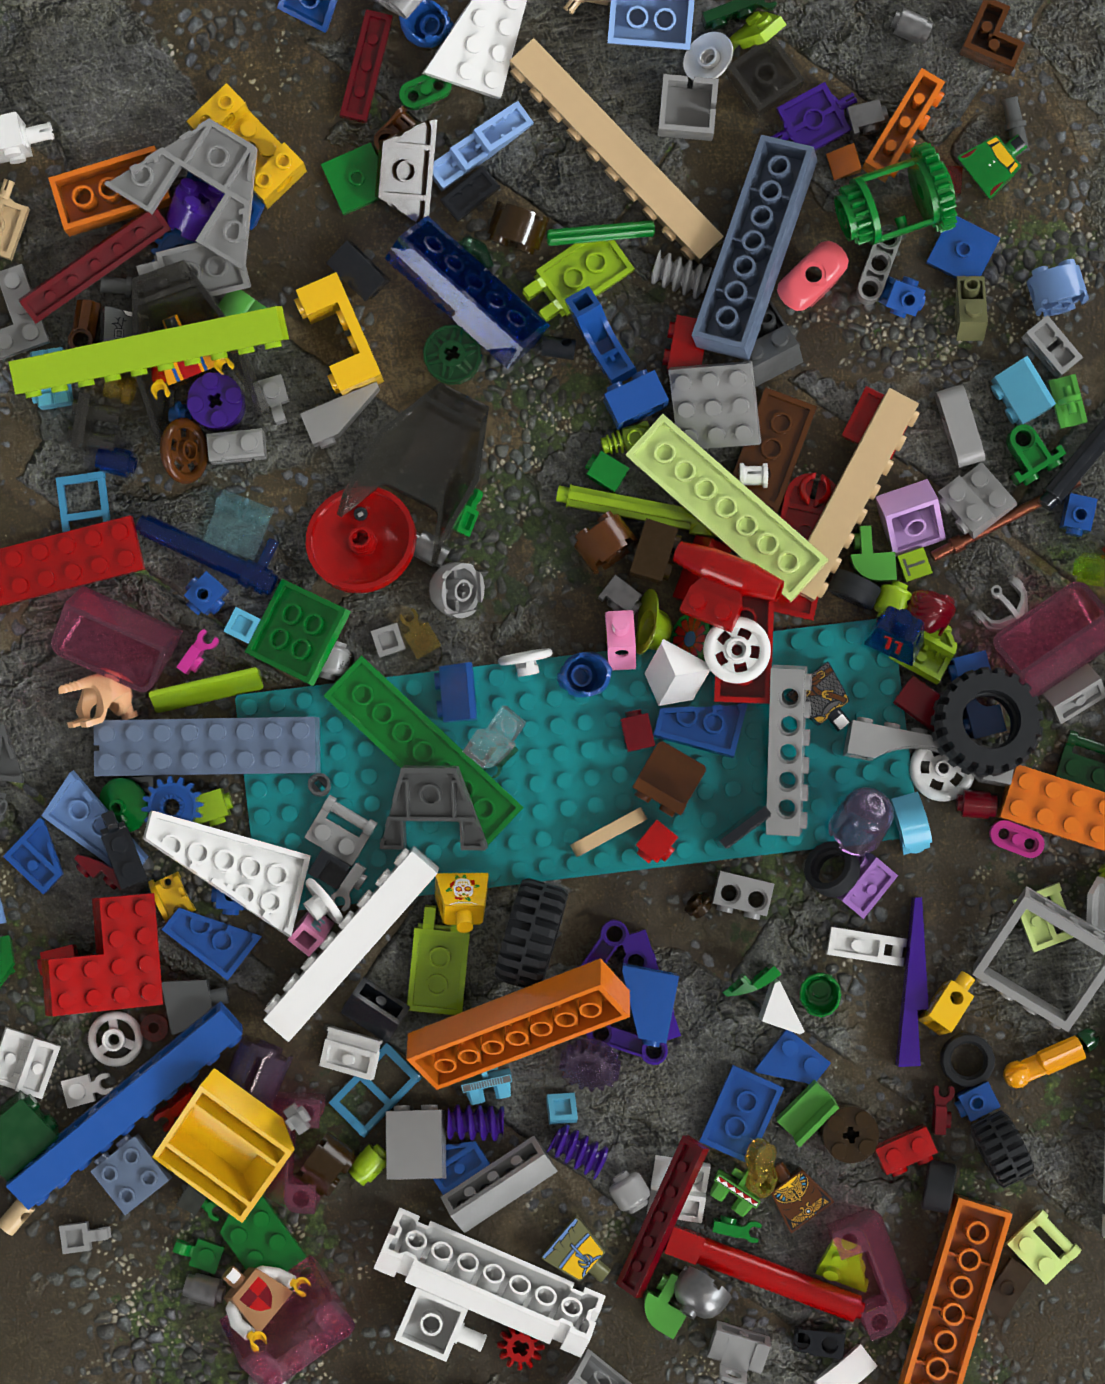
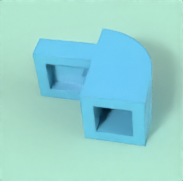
(911, 823)

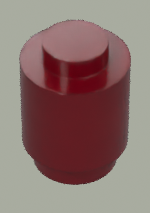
(976, 804)

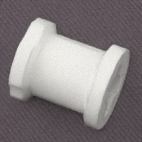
(754, 475)

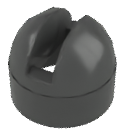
(324, 781)

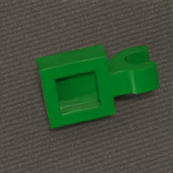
(469, 515)
(727, 1226)
(203, 1255)

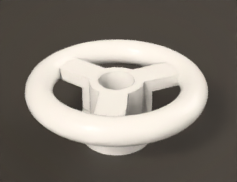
(526, 660)
(321, 903)
(107, 1045)

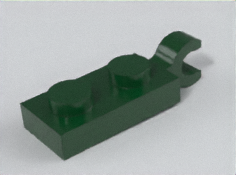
(740, 9)

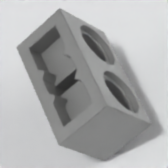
(1051, 347)
(744, 887)

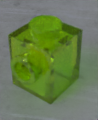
(1090, 569)

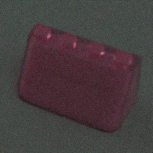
(1054, 638)
(114, 639)

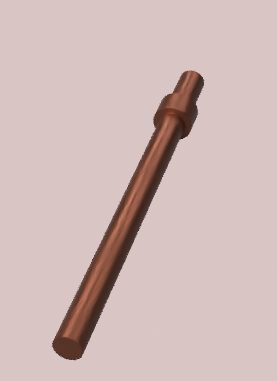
(958, 543)

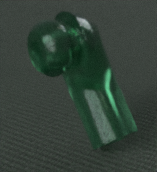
(478, 249)

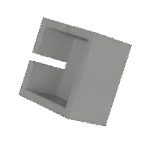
(685, 110)

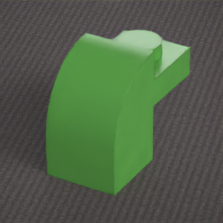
(870, 565)
(659, 1310)

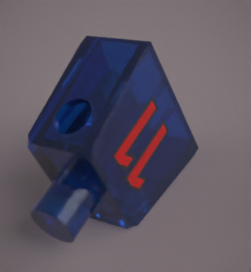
(897, 635)

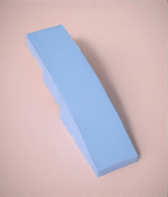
(480, 145)

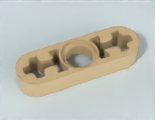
(608, 832)

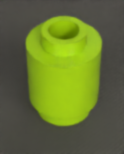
(368, 1164)

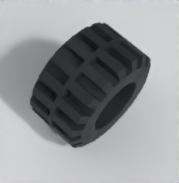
(1002, 1149)

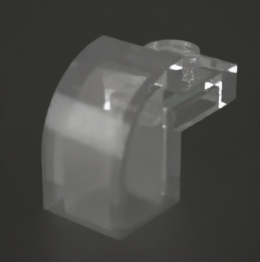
(496, 741)

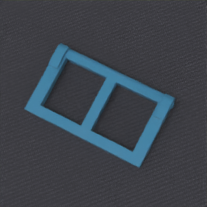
(76, 479)
(389, 1103)

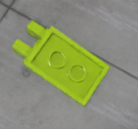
(579, 266)
(437, 967)

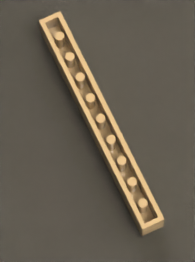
(615, 151)

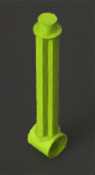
(631, 508)

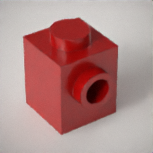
(656, 843)

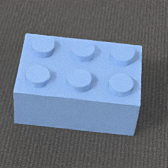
(651, 23)

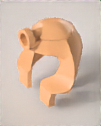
(103, 692)

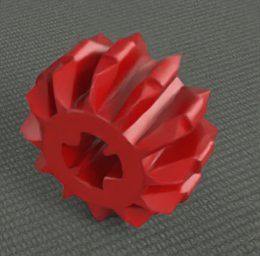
(517, 1354)

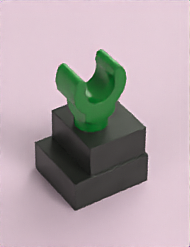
(193, 1200)

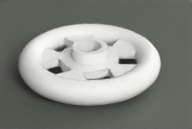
(754, 666)
(922, 780)

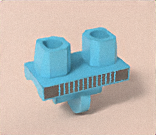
(498, 1079)

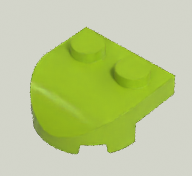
(934, 655)

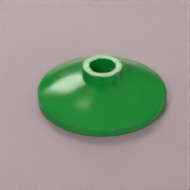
(129, 797)

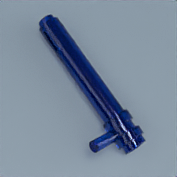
(246, 573)

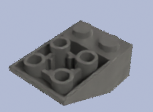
(774, 348)

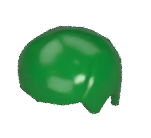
(820, 994)

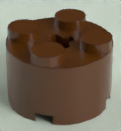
(605, 542)

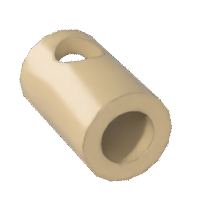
(15, 1217)

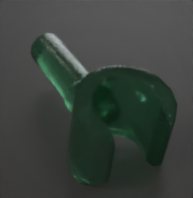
(503, 762)

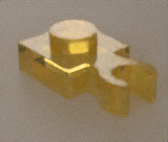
(420, 638)

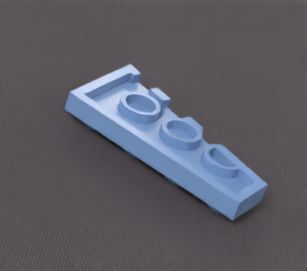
(79, 814)

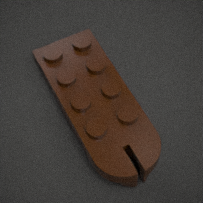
(783, 431)

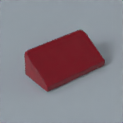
(917, 701)

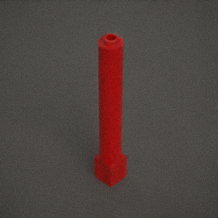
(700, 1250)

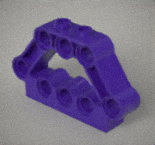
(633, 944)

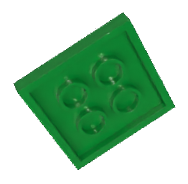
(297, 632)

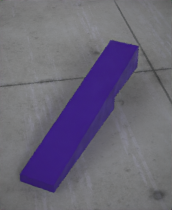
(914, 990)

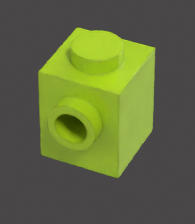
(215, 808)

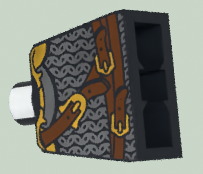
(826, 698)

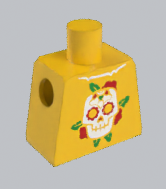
(461, 898)
(942, 1012)

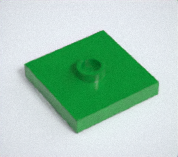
(353, 178)

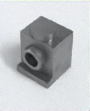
(866, 118)
(621, 596)

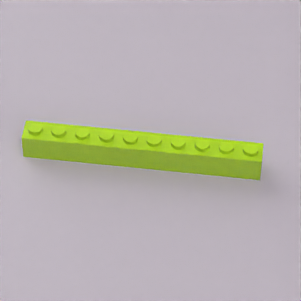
(149, 350)

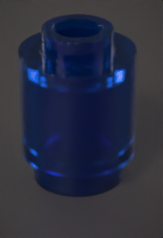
(117, 463)

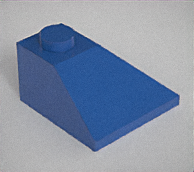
(313, 12)

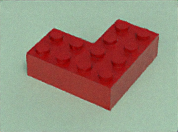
(123, 969)

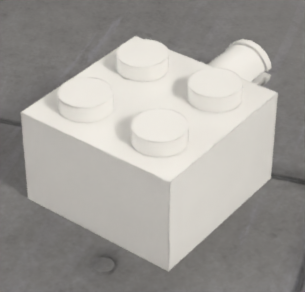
(17, 139)
(435, 1325)

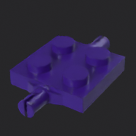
(815, 117)

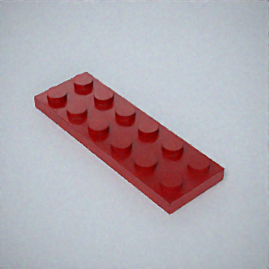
(69, 560)

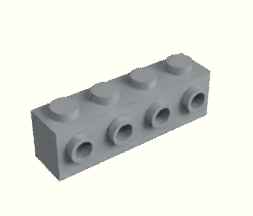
(498, 1184)

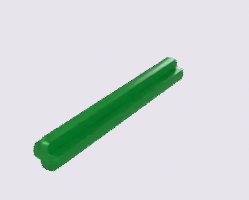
(600, 233)

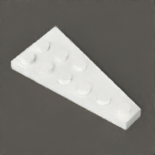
(479, 47)

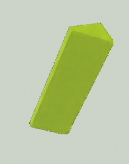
(206, 690)

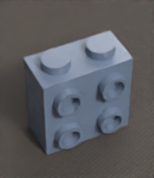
(130, 1173)

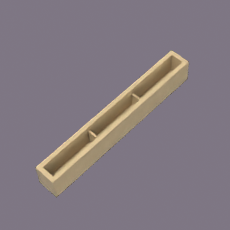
(859, 484)

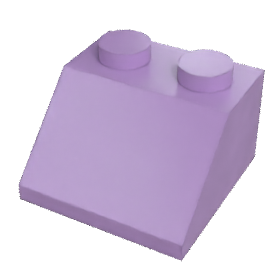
(911, 517)

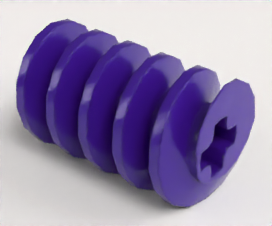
(475, 1122)
(578, 1150)

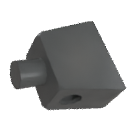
(190, 1000)

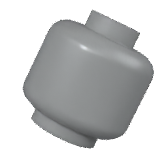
(629, 1191)

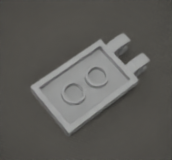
(212, 270)

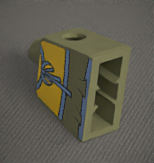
(577, 1252)

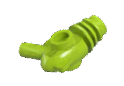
(629, 437)

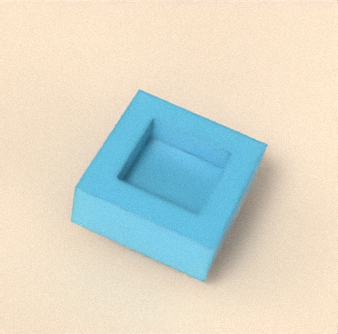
(242, 625)
(561, 1108)

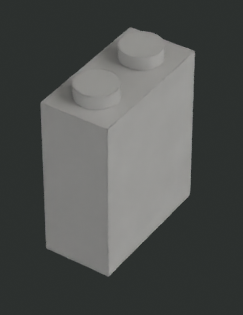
(416, 1143)

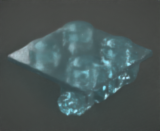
(238, 524)

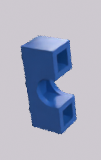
(979, 719)

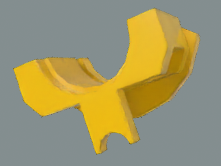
(170, 896)

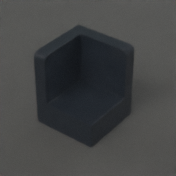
(329, 869)

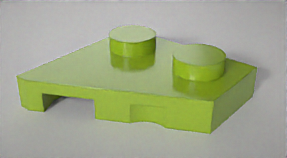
(757, 30)
(846, 1271)

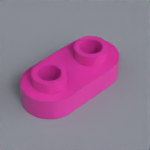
(1016, 837)

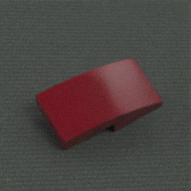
(95, 867)

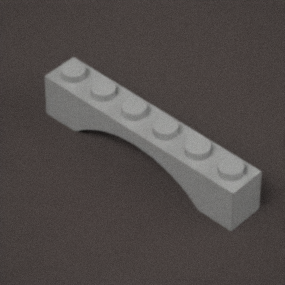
(870, 741)

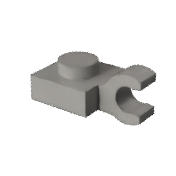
(275, 395)
(353, 880)
(297, 1118)
(79, 1236)

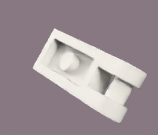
(865, 946)

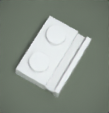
(351, 1053)

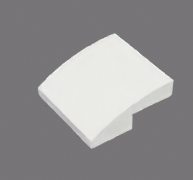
(26, 1062)
(695, 1203)

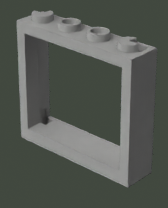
(1063, 920)

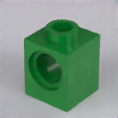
(606, 471)

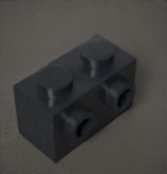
(375, 1009)

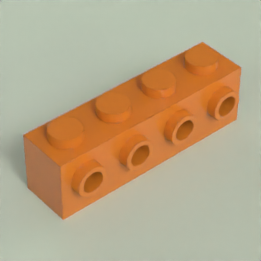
(908, 117)

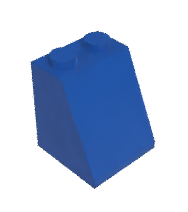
(650, 1001)

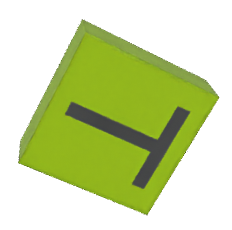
(914, 564)

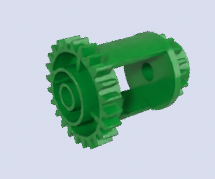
(930, 188)

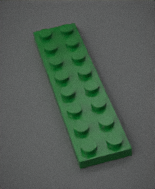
(414, 739)

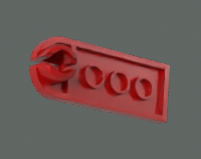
(802, 516)

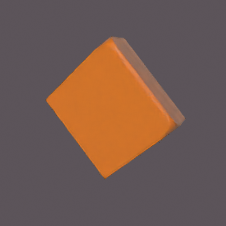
(844, 162)

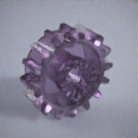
(590, 1064)

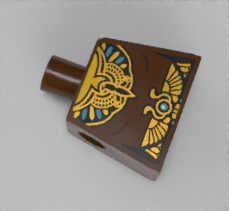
(798, 1196)

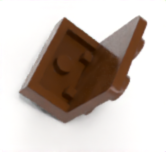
(669, 779)

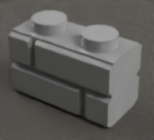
(236, 446)

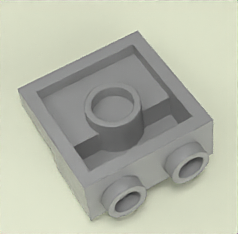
(976, 500)

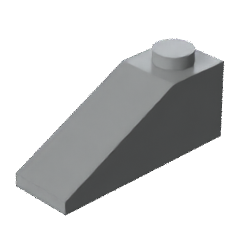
(333, 418)

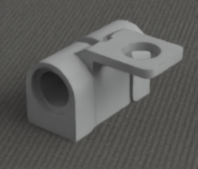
(738, 1351)

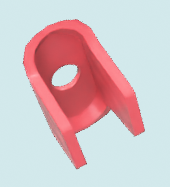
(798, 291)

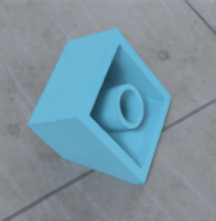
(1022, 392)

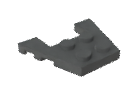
(432, 795)

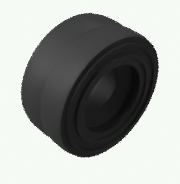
(854, 589)

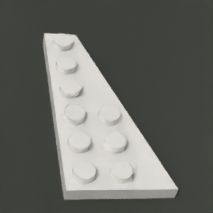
(249, 871)

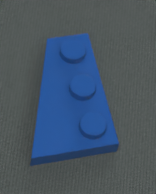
(704, 728)
(210, 940)

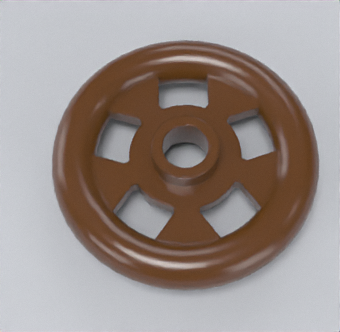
(184, 450)

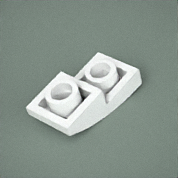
(851, 1370)

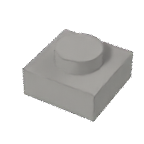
(388, 640)

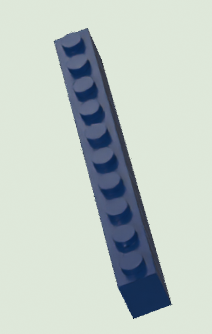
(127, 1104)

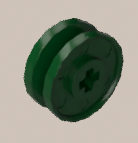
(457, 370)

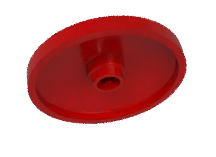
(363, 553)

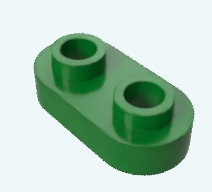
(424, 88)

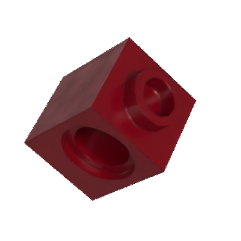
(637, 731)

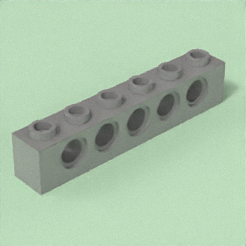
(782, 678)

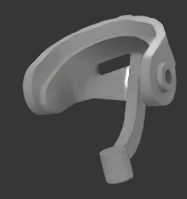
(996, 592)

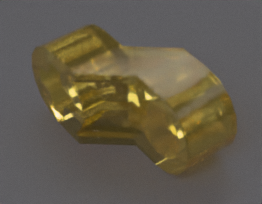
(760, 1164)

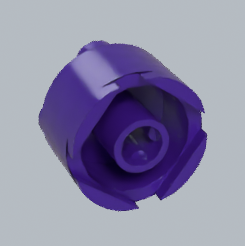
(192, 207)
(211, 387)

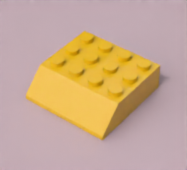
(226, 1145)

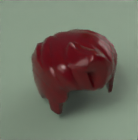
(933, 609)

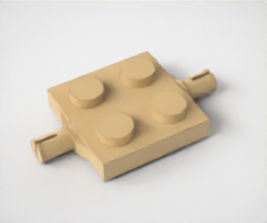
(12, 221)

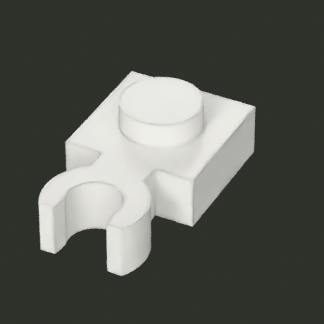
(82, 1090)

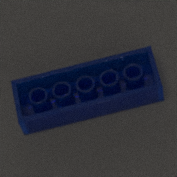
(467, 291)

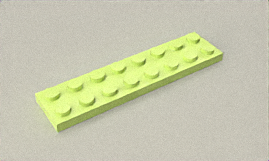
(725, 505)

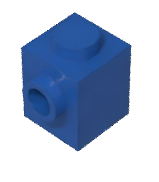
(1078, 514)
(976, 1101)

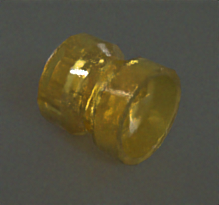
(121, 389)

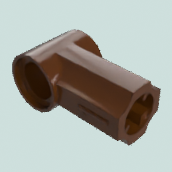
(85, 322)

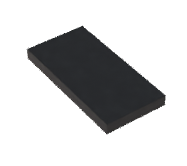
(743, 827)

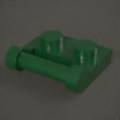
(1079, 768)

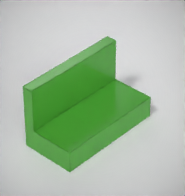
(807, 1112)

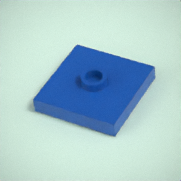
(963, 250)

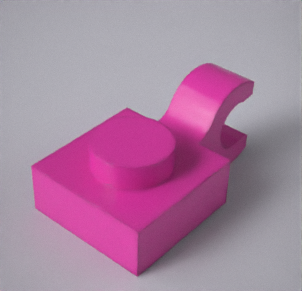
(192, 659)

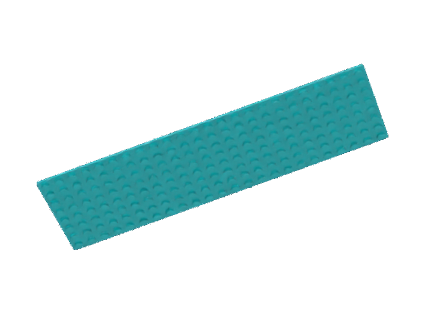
(577, 769)

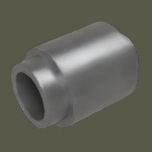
(911, 26)
(424, 549)
(204, 1289)

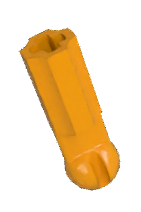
(1046, 1061)

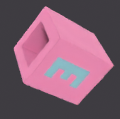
(310, 933)

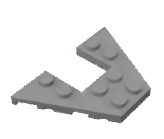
(217, 159)

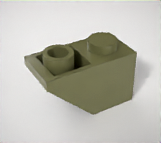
(970, 308)

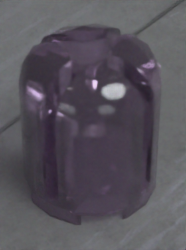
(270, 1071)

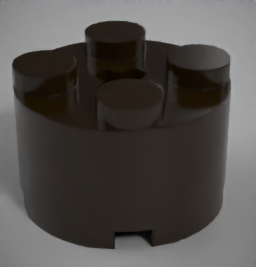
(518, 227)
(862, 1143)
(325, 1164)

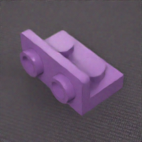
(870, 886)

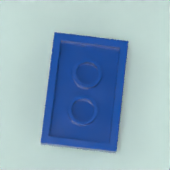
(740, 1112)

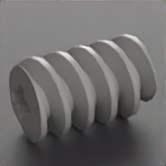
(680, 275)

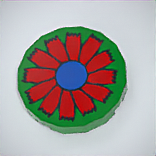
(690, 635)

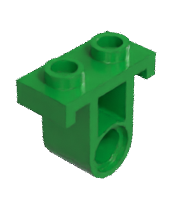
(1033, 456)

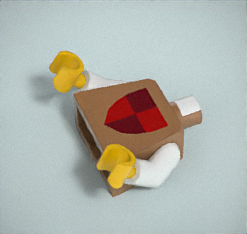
(257, 1298)

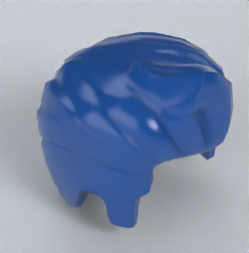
(427, 25)
(585, 674)

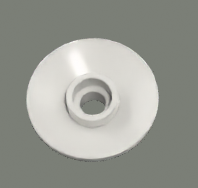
(708, 56)

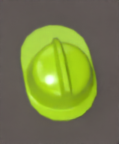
(652, 624)

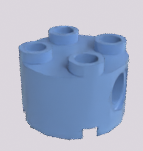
(1057, 288)

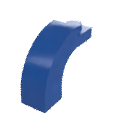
(599, 336)

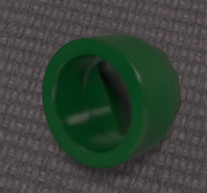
(1087, 1039)

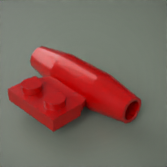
(722, 582)

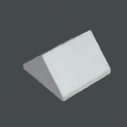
(675, 674)
(778, 1009)

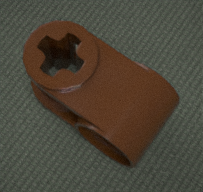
(399, 121)

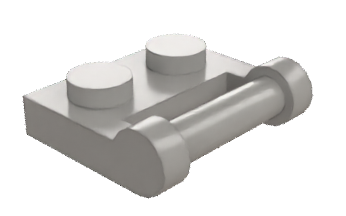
(336, 838)

